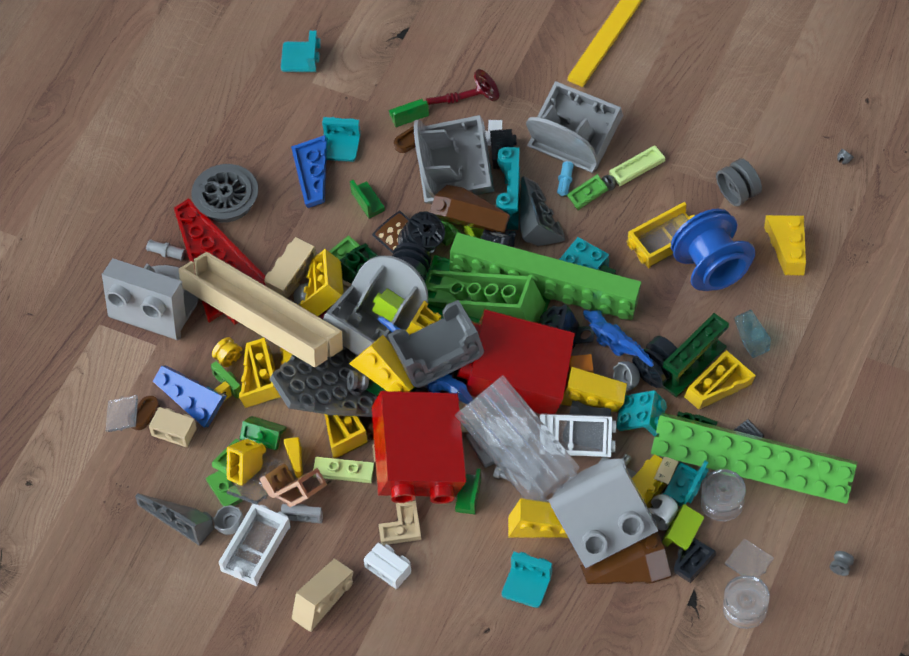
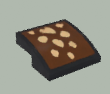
(388, 232)

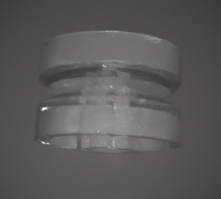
(722, 495)
(746, 601)

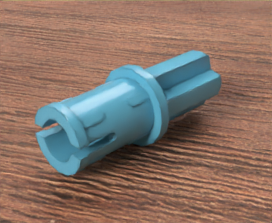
(565, 178)

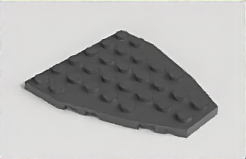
(322, 387)

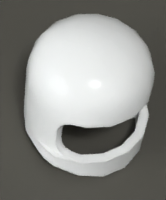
(664, 508)

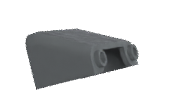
(438, 347)

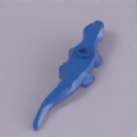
(614, 337)
(444, 383)

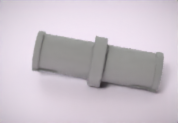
(165, 249)

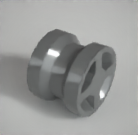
(357, 380)
(841, 563)

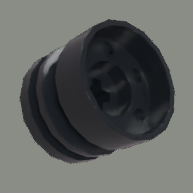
(424, 230)
(414, 255)
(659, 351)

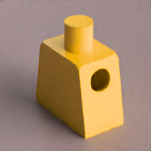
(244, 460)

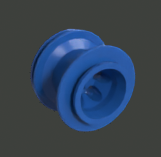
(709, 244)

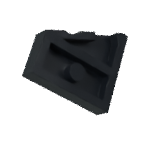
(693, 560)

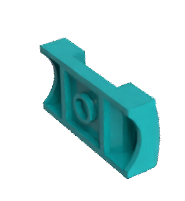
(509, 202)

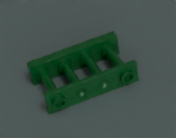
(695, 354)

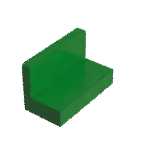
(409, 112)
(367, 199)
(262, 432)
(468, 495)

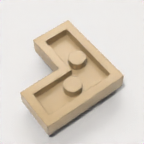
(404, 529)

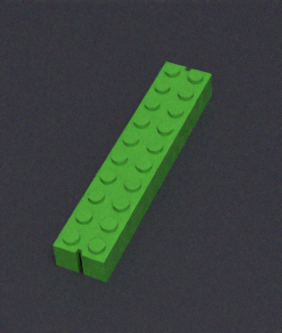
(553, 277)
(755, 457)

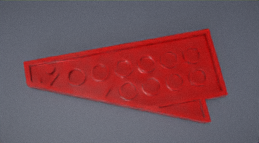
(204, 236)

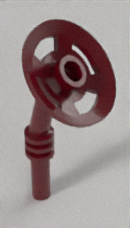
(483, 88)

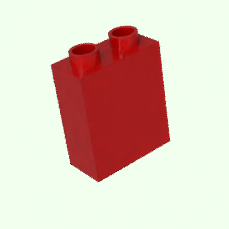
(526, 354)
(418, 446)

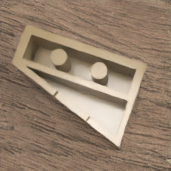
(290, 268)
(321, 594)

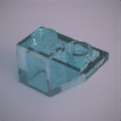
(752, 334)

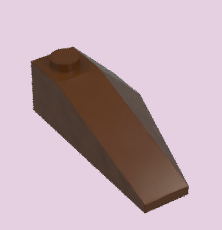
(465, 208)
(639, 562)

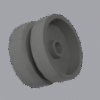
(739, 182)

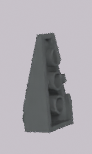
(536, 218)
(183, 519)

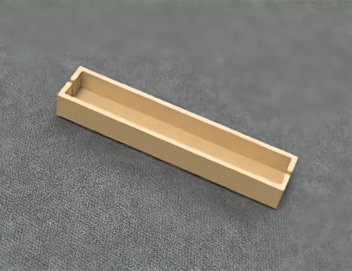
(261, 309)

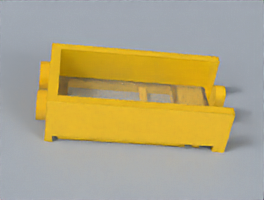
(654, 237)

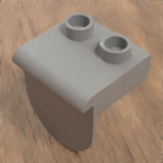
(574, 127)
(454, 156)
(148, 297)
(354, 312)
(602, 511)

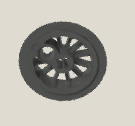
(225, 194)

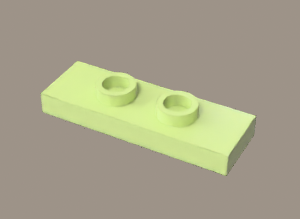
(637, 165)
(344, 469)

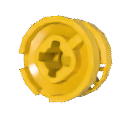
(226, 352)

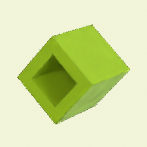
(387, 304)

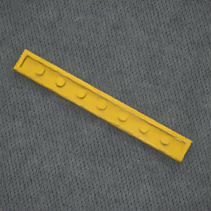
(603, 41)

